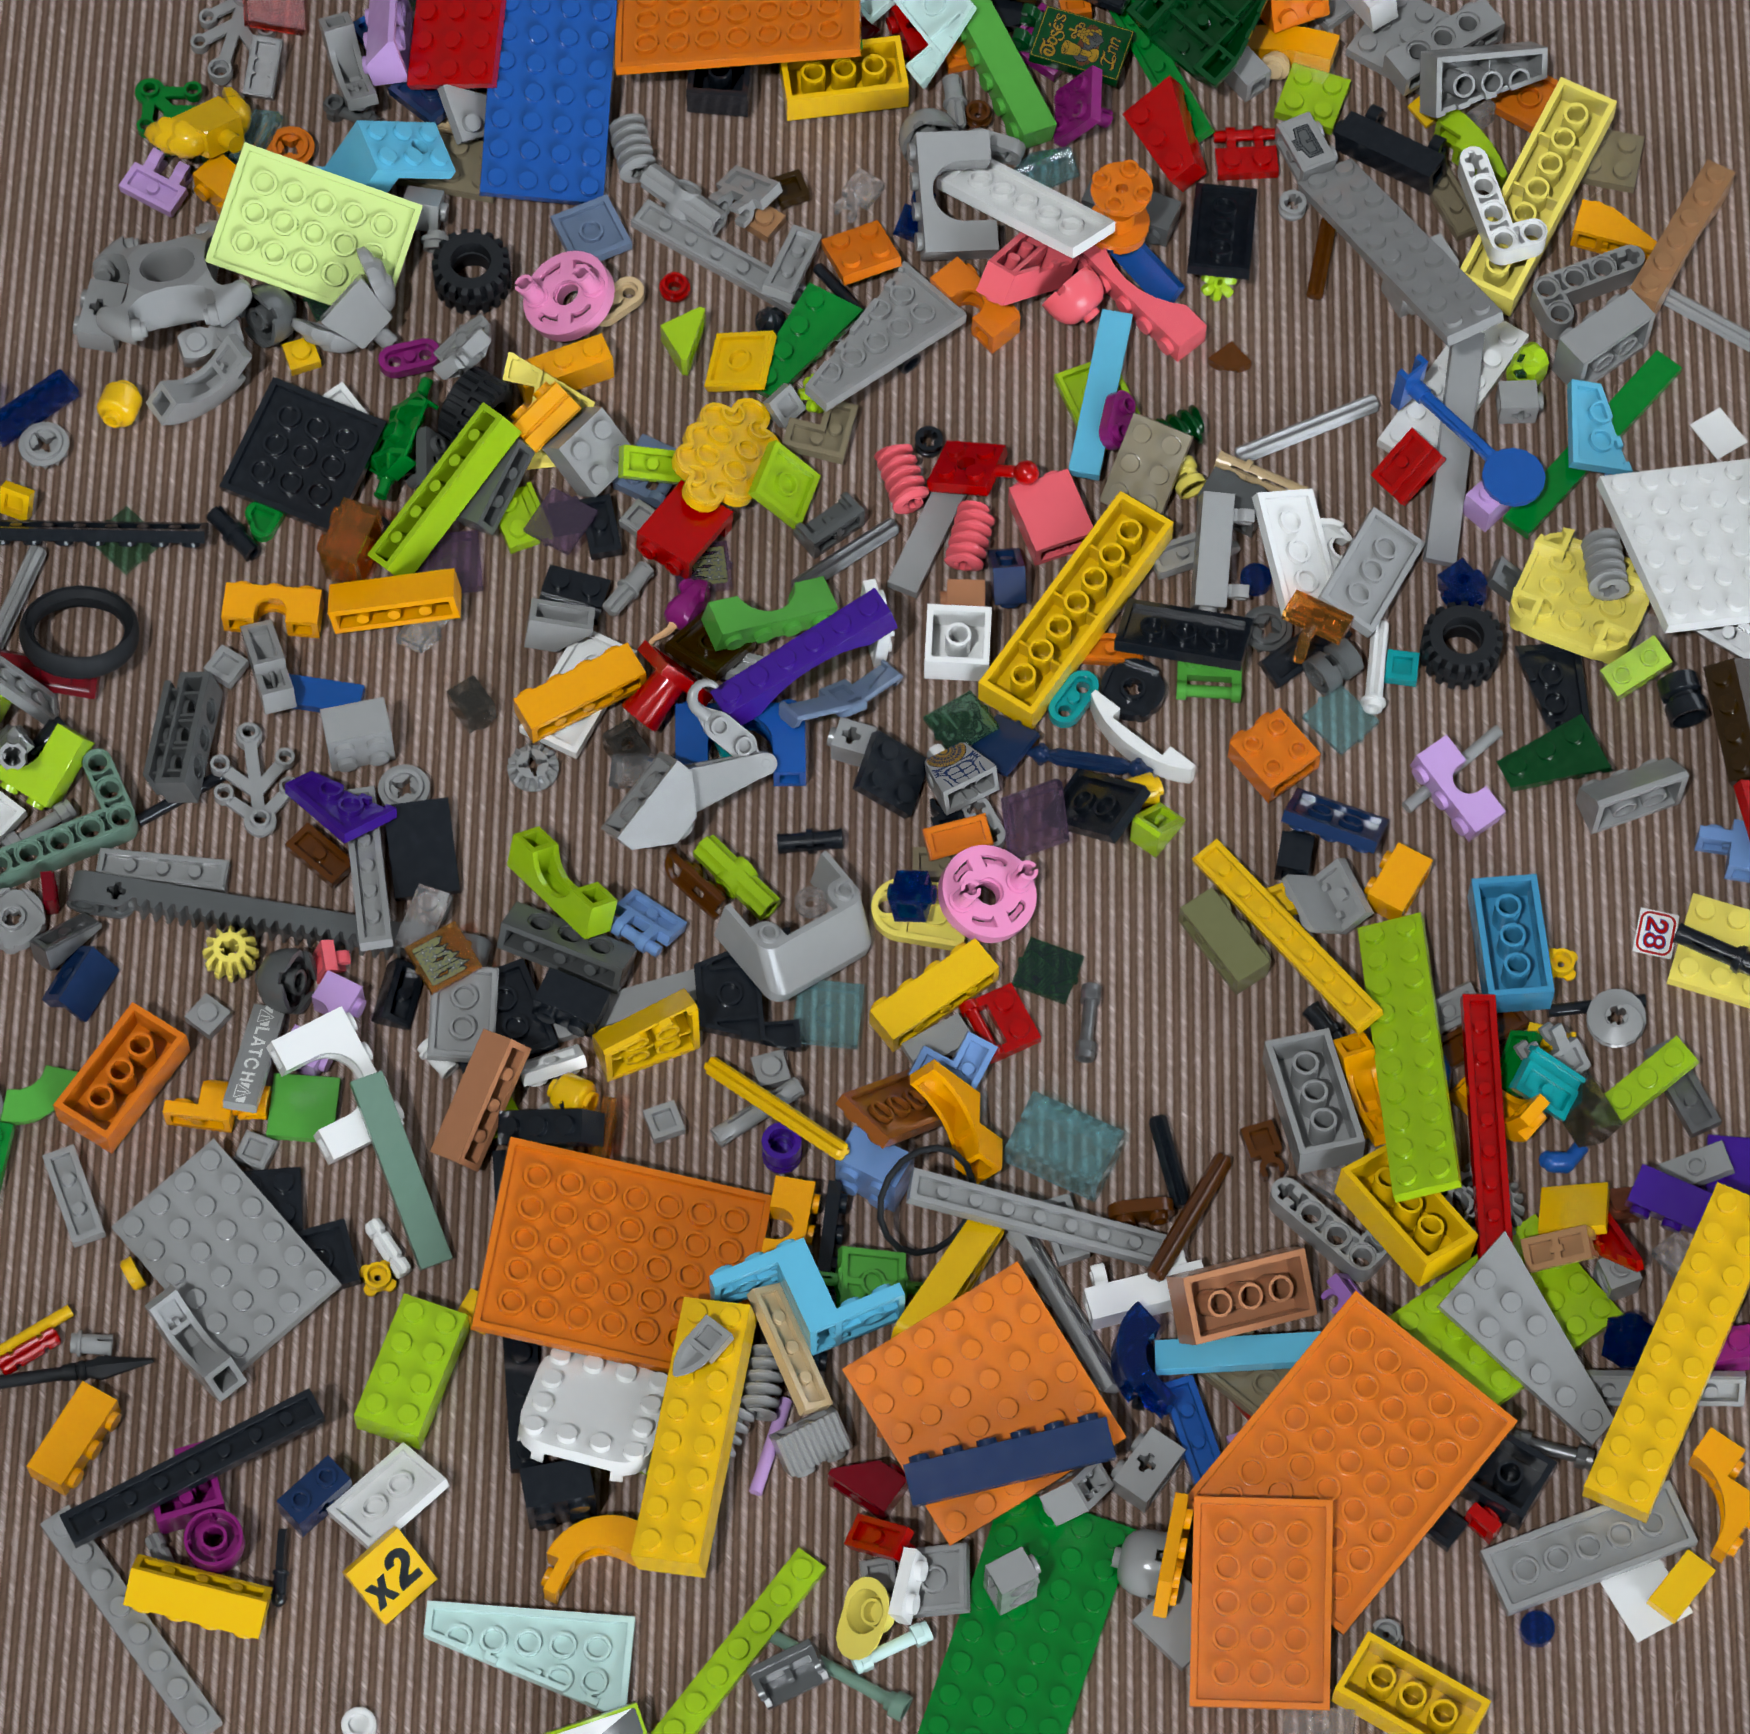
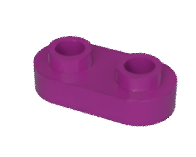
(409, 357)
(1116, 418)

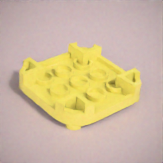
(1558, 609)

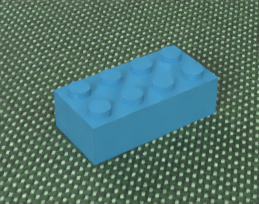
(1511, 942)

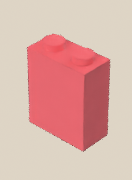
(1050, 516)

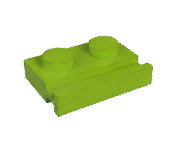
(517, 515)

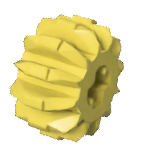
(228, 944)

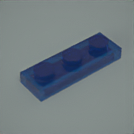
(35, 405)

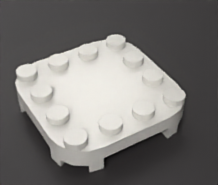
(593, 1412)

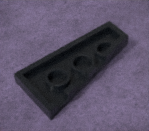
(1555, 682)

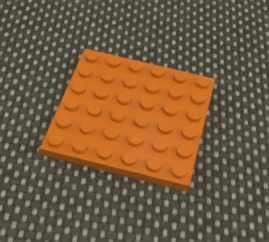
(975, 1374)

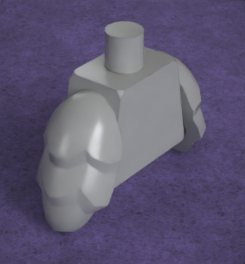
(357, 313)

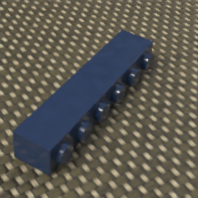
(1009, 1461)

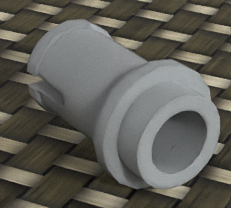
(91, 1344)

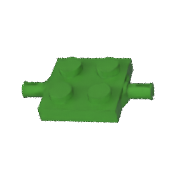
(864, 1270)

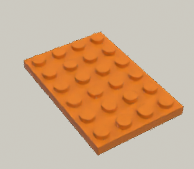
(1261, 1603)

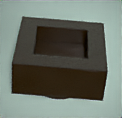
(793, 189)

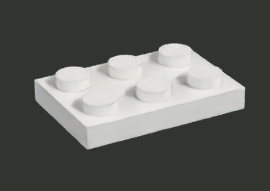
(388, 1496)

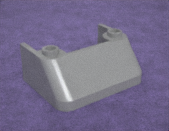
(793, 962)

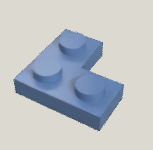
(968, 1062)

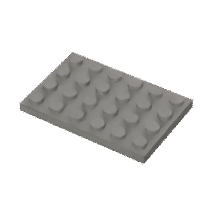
(227, 1255)

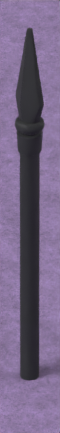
(97, 1368)

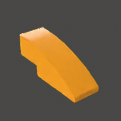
(1300, 44)

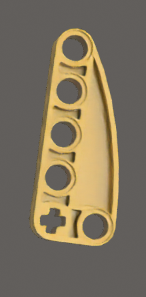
(953, 1273)

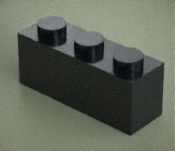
(553, 1127)

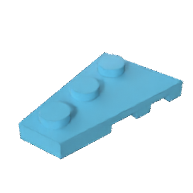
(1591, 432)

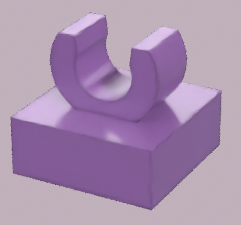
(1342, 1287)

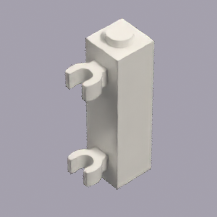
(1110, 1301)

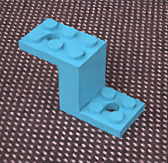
(384, 151)
(808, 1296)

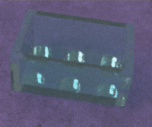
(1064, 1146)

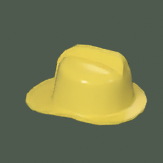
(863, 1618)

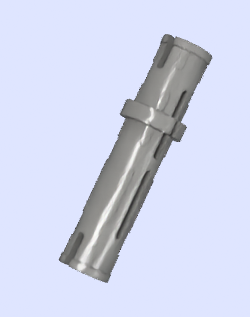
(752, 1116)

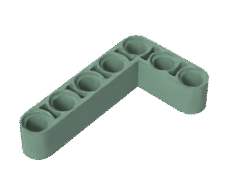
(74, 831)

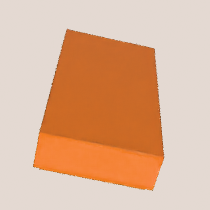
(955, 836)

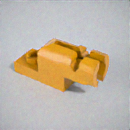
(209, 1111)

